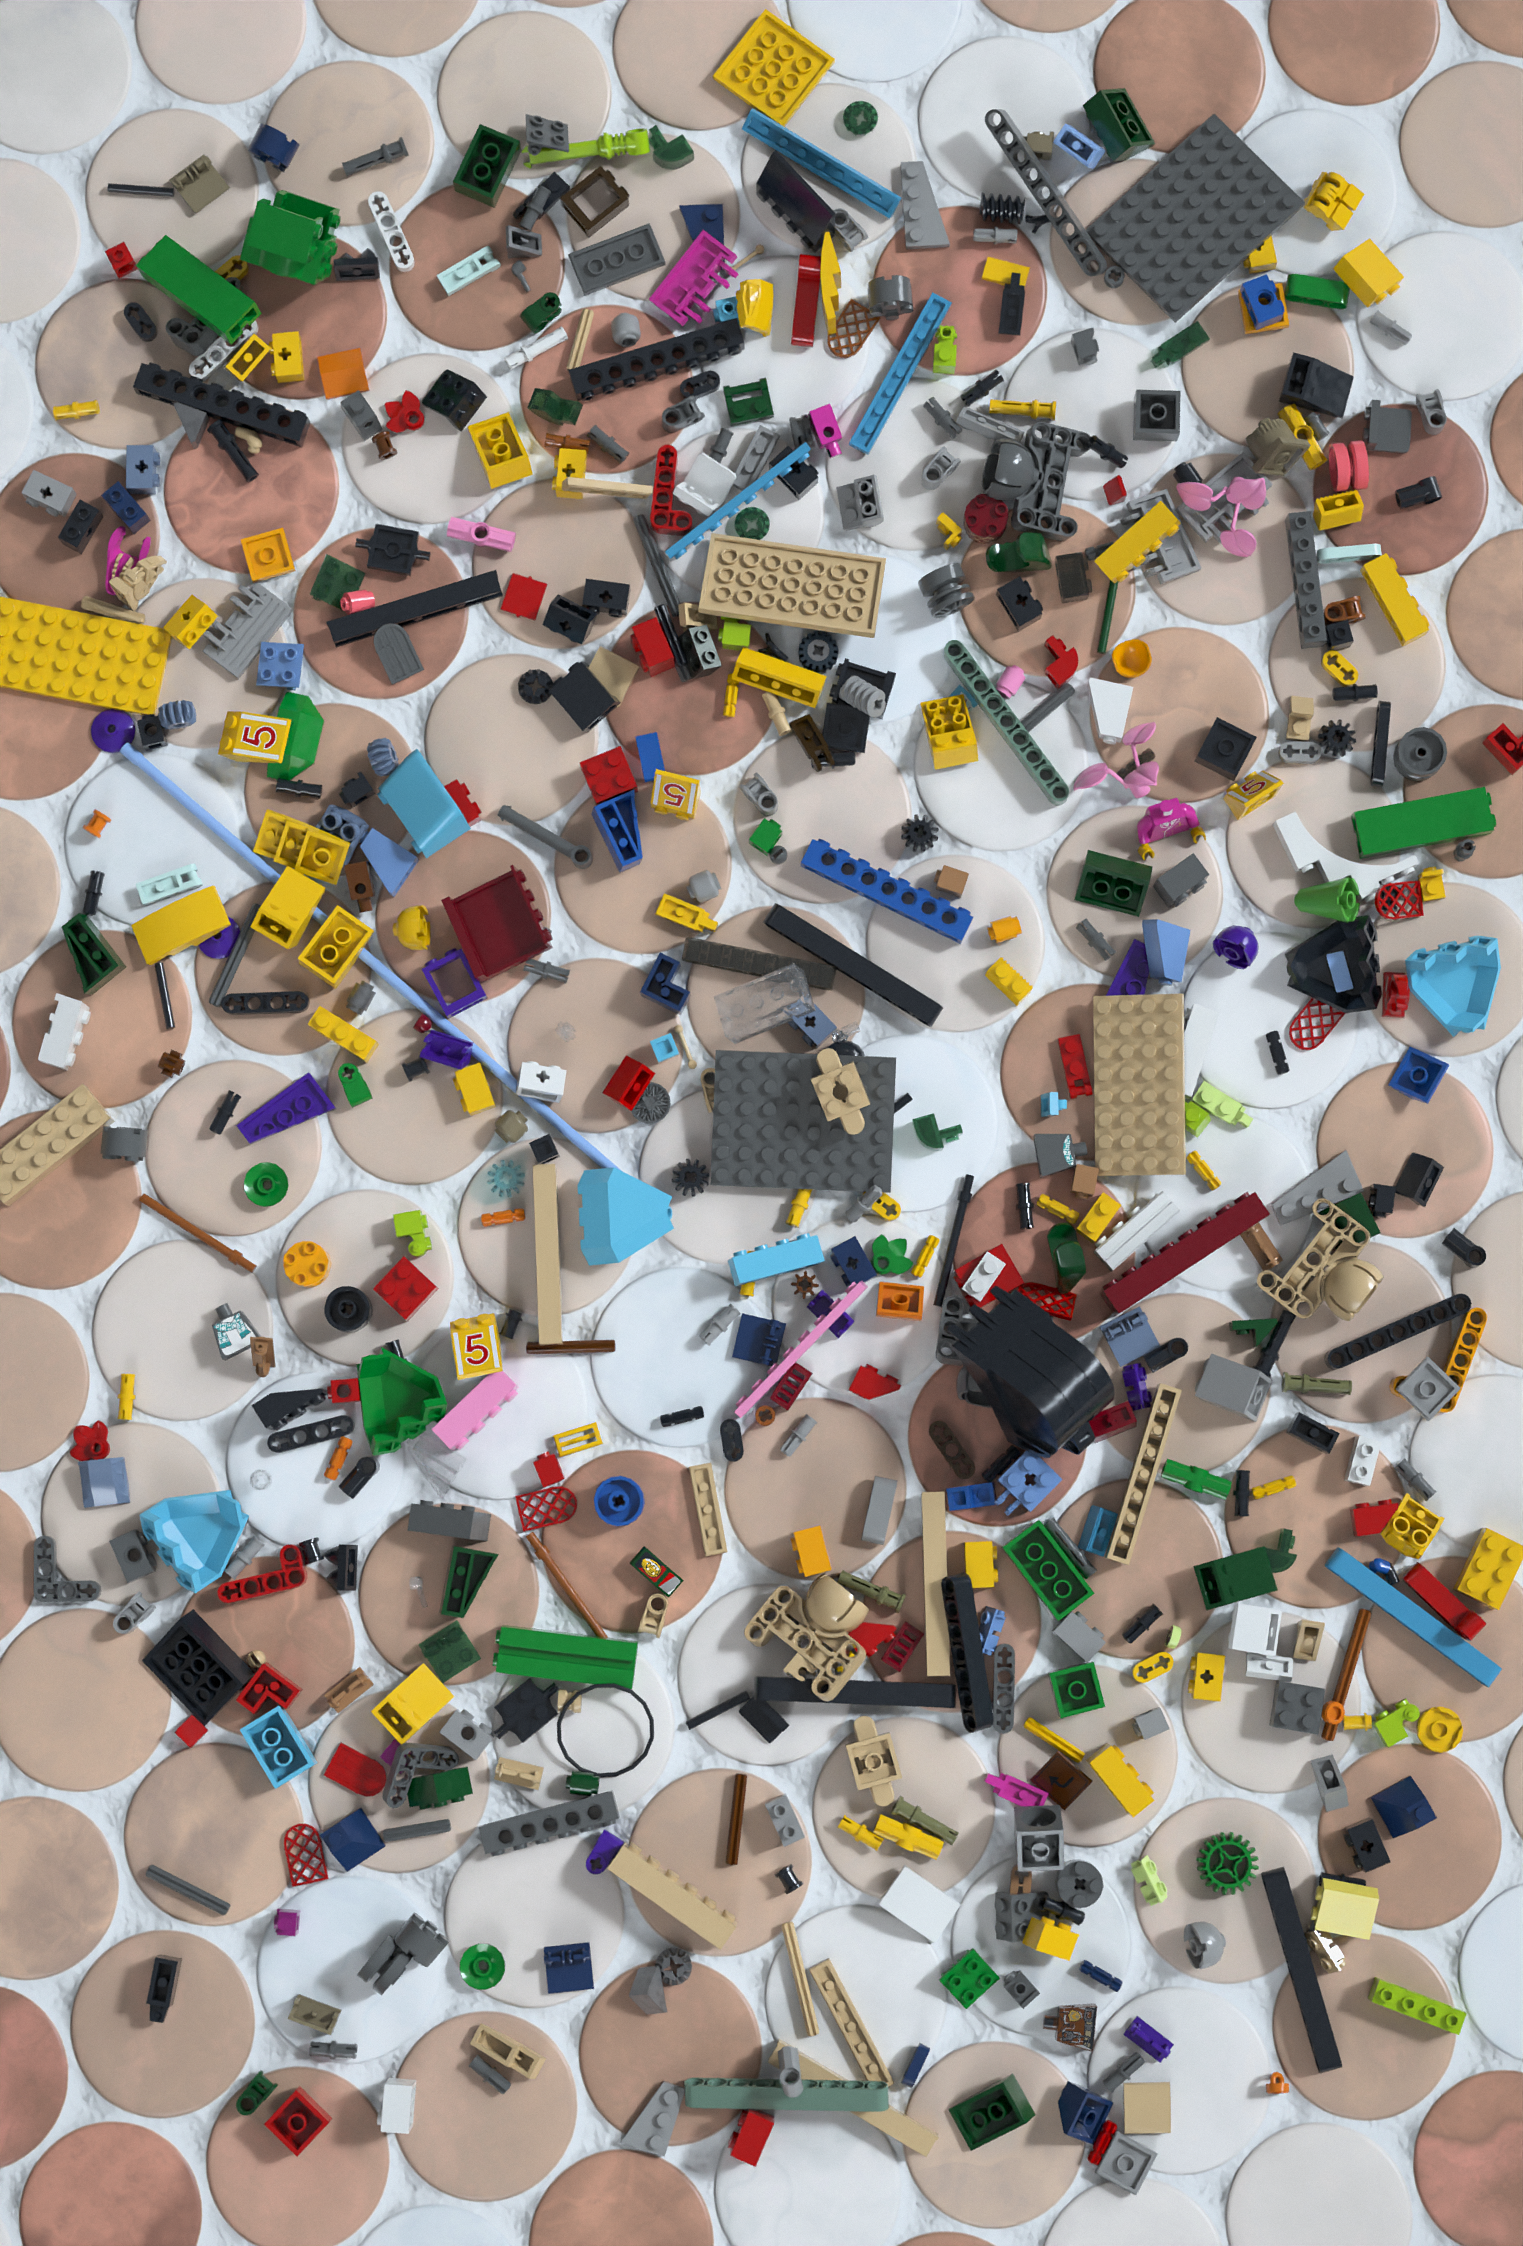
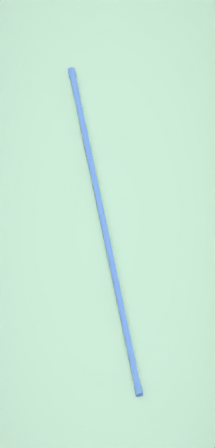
(138, 759)

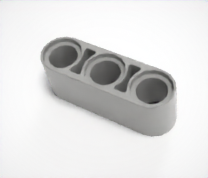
(879, 1510)

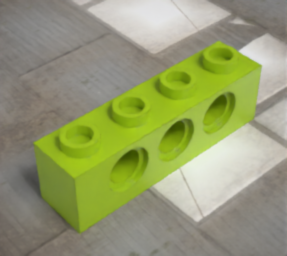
(1417, 2006)

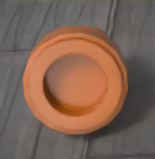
(1333, 1712)
(1277, 2088)

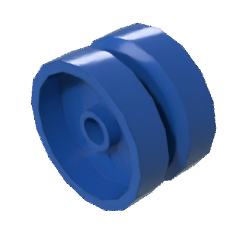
(607, 1507)

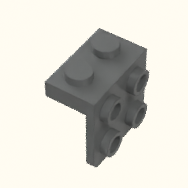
(1387, 428)
(1015, 1913)

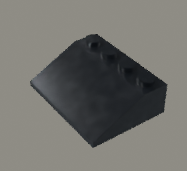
(795, 202)
(198, 1667)

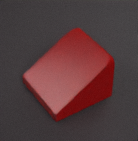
(1115, 490)
(191, 1731)

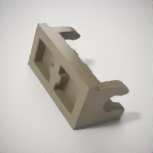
(314, 2014)

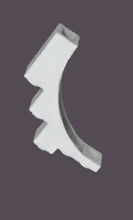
(1306, 851)

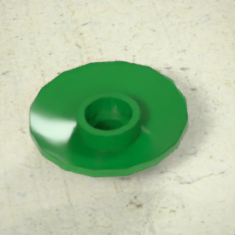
(258, 1176)
(477, 1977)

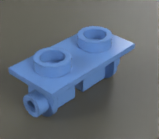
(990, 1620)

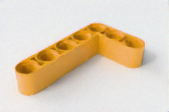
(1458, 1347)

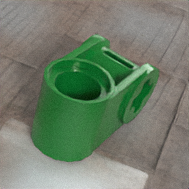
(355, 1088)

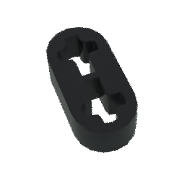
(144, 319)
(698, 380)
(726, 1441)

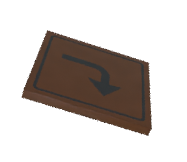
(1061, 1780)

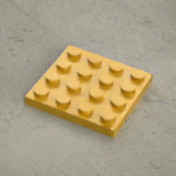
(774, 68)

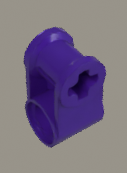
(605, 1849)

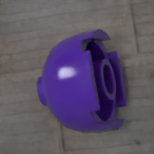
(1237, 945)

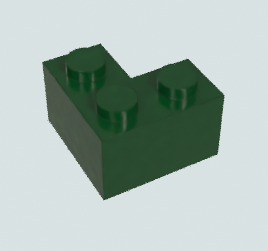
(439, 1787)

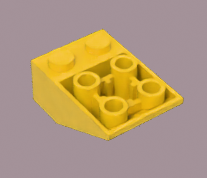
(949, 731)
(288, 908)
(412, 1704)

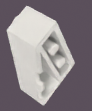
(64, 1032)

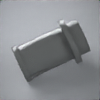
(1317, 426)

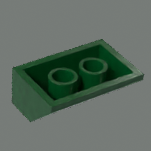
(1118, 124)
(1113, 883)

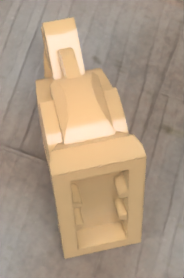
(138, 581)

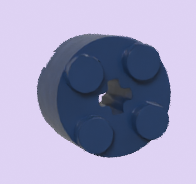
(273, 147)

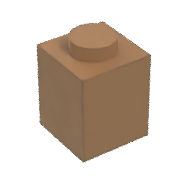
(951, 880)
(1084, 1181)

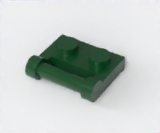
(748, 409)

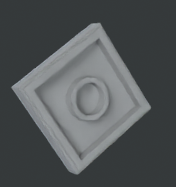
(1428, 1388)
(1126, 2162)

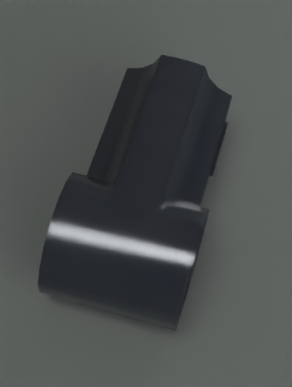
(1425, 492)
(1462, 1247)
(1163, 1355)
(358, 1477)

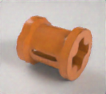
(96, 823)

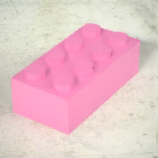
(475, 1408)

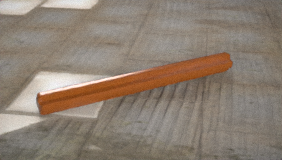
(1348, 1667)

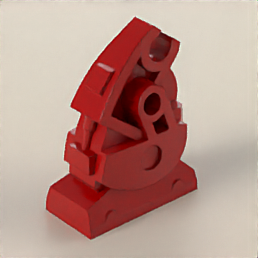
(1395, 994)

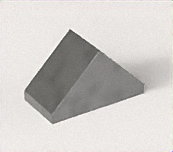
(522, 243)
(193, 421)
(648, 1990)

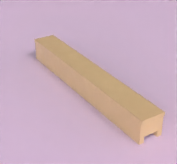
(547, 1254)
(933, 1572)
(889, 2121)

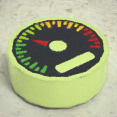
(1173, 1637)

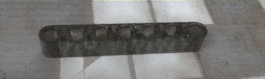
(753, 961)

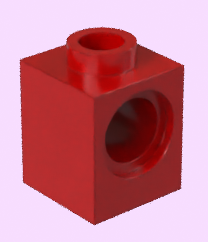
(121, 260)
(354, 1395)
(548, 1469)

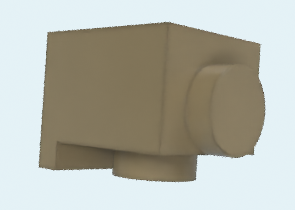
(1040, 144)

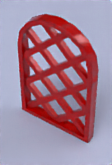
(1418, 896)
(1312, 1038)
(1046, 1289)
(546, 1515)
(303, 1848)

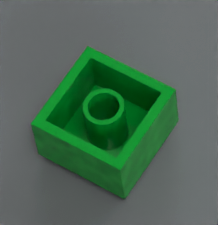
(1076, 1689)

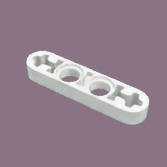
(389, 232)
(226, 351)

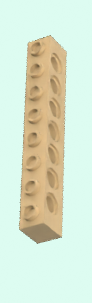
(1143, 1474)

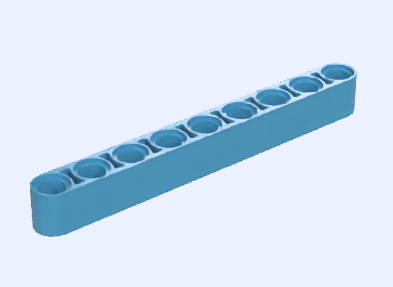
(1413, 1617)

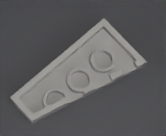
(921, 213)
(1332, 1182)

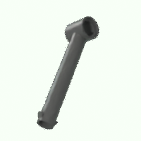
(546, 836)

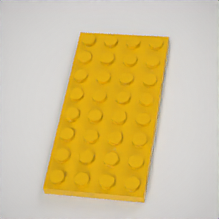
(81, 656)

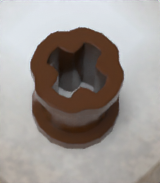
(384, 445)

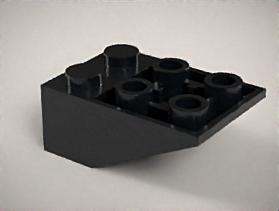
(1316, 386)
(280, 1406)

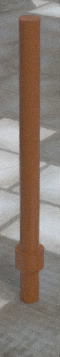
(233, 1256)
(542, 1552)

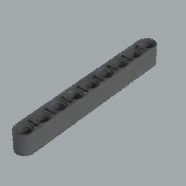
(1036, 186)

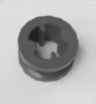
(1117, 271)

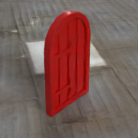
(356, 1771)

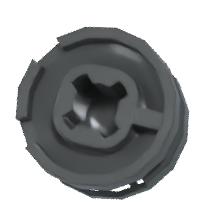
(801, 430)

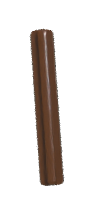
(581, 1346)
(736, 1819)

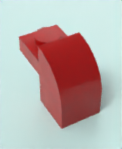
(1066, 663)

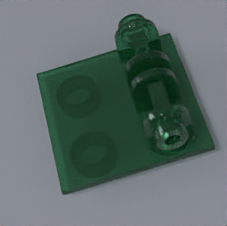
(335, 580)
(449, 1651)

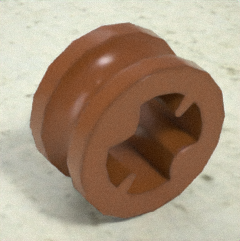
(767, 1422)

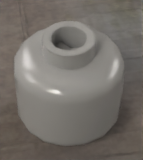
(625, 329)
(703, 886)

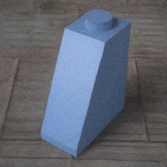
(388, 859)
(1165, 950)

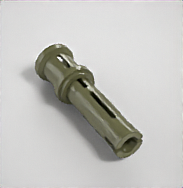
(1305, 1383)
(881, 1595)
(914, 1815)

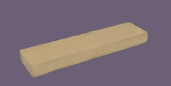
(607, 488)
(708, 1509)

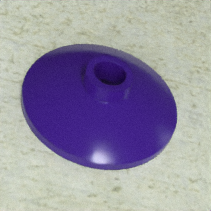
(116, 740)
(221, 947)

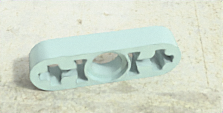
(1348, 553)

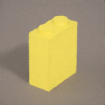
(1345, 1908)

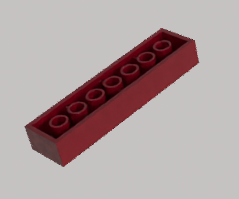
(1184, 1254)

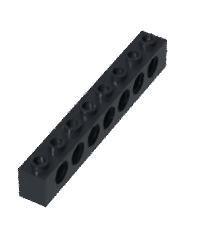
(664, 350)
(293, 434)

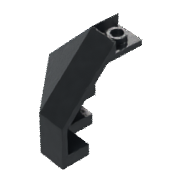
(1311, 972)

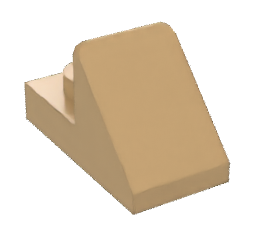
(691, 618)
(1299, 718)
(1308, 1639)

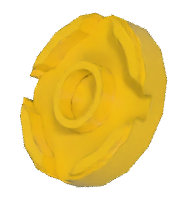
(1439, 1729)

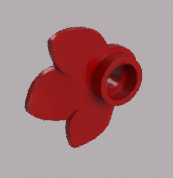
(402, 413)
(87, 1441)

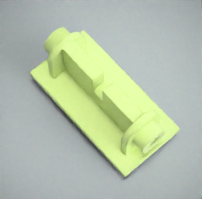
(1154, 1890)

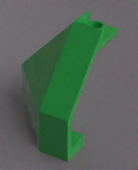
(396, 1400)

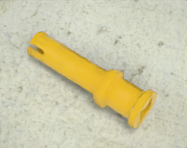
(1034, 409)

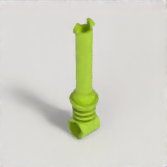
(633, 142)

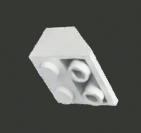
(1254, 1629)

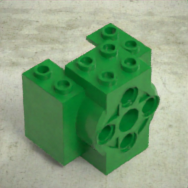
(292, 237)

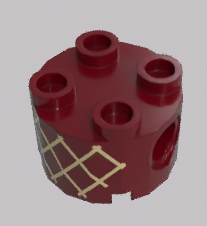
(985, 519)

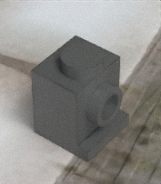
(1085, 347)
(1025, 1997)

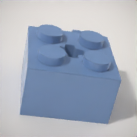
(1014, 1479)

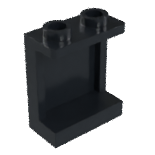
(879, 679)
(583, 696)

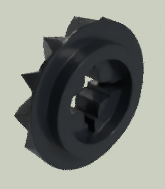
(541, 694)

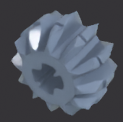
(177, 714)
(382, 756)

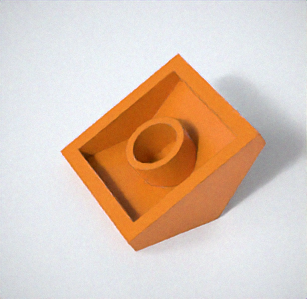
(343, 373)

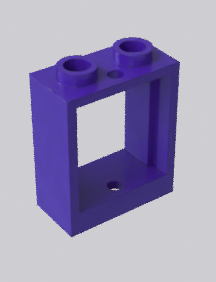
(463, 1003)

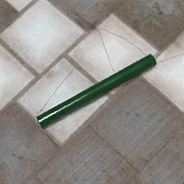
(1107, 617)

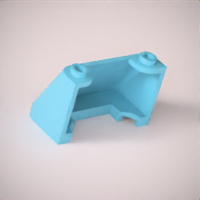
(423, 805)

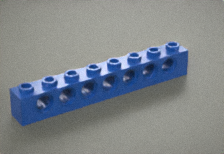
(893, 902)

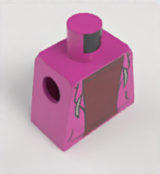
(823, 420)

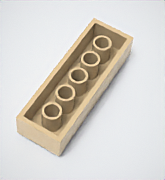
(50, 1142)
(672, 1895)

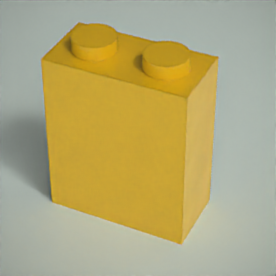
(1369, 273)

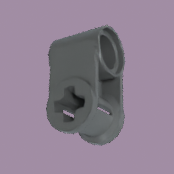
(685, 412)

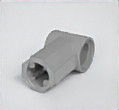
(790, 2071)

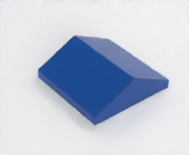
(1418, 1075)

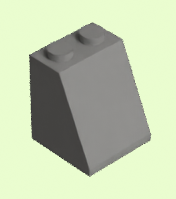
(1233, 1387)

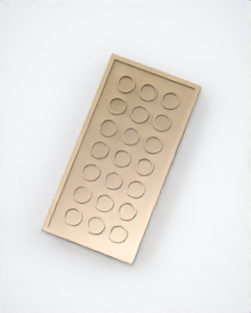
(792, 585)
(1139, 1084)

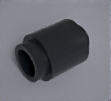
(1187, 473)

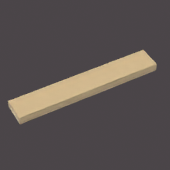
(850, 2022)

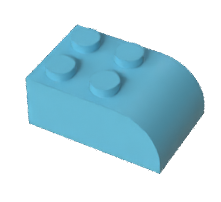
(278, 1746)

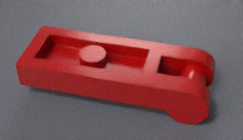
(1074, 1065)

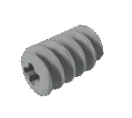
(863, 696)

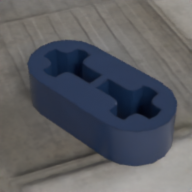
(915, 2065)

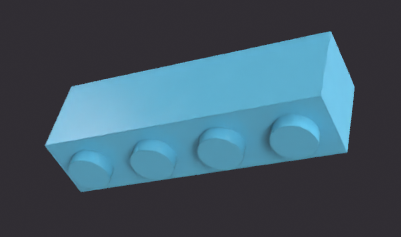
(775, 1260)

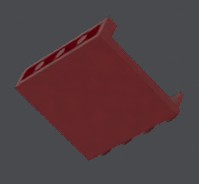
(498, 925)

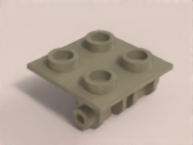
(199, 183)

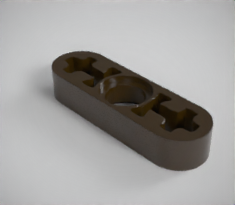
(936, 1439)

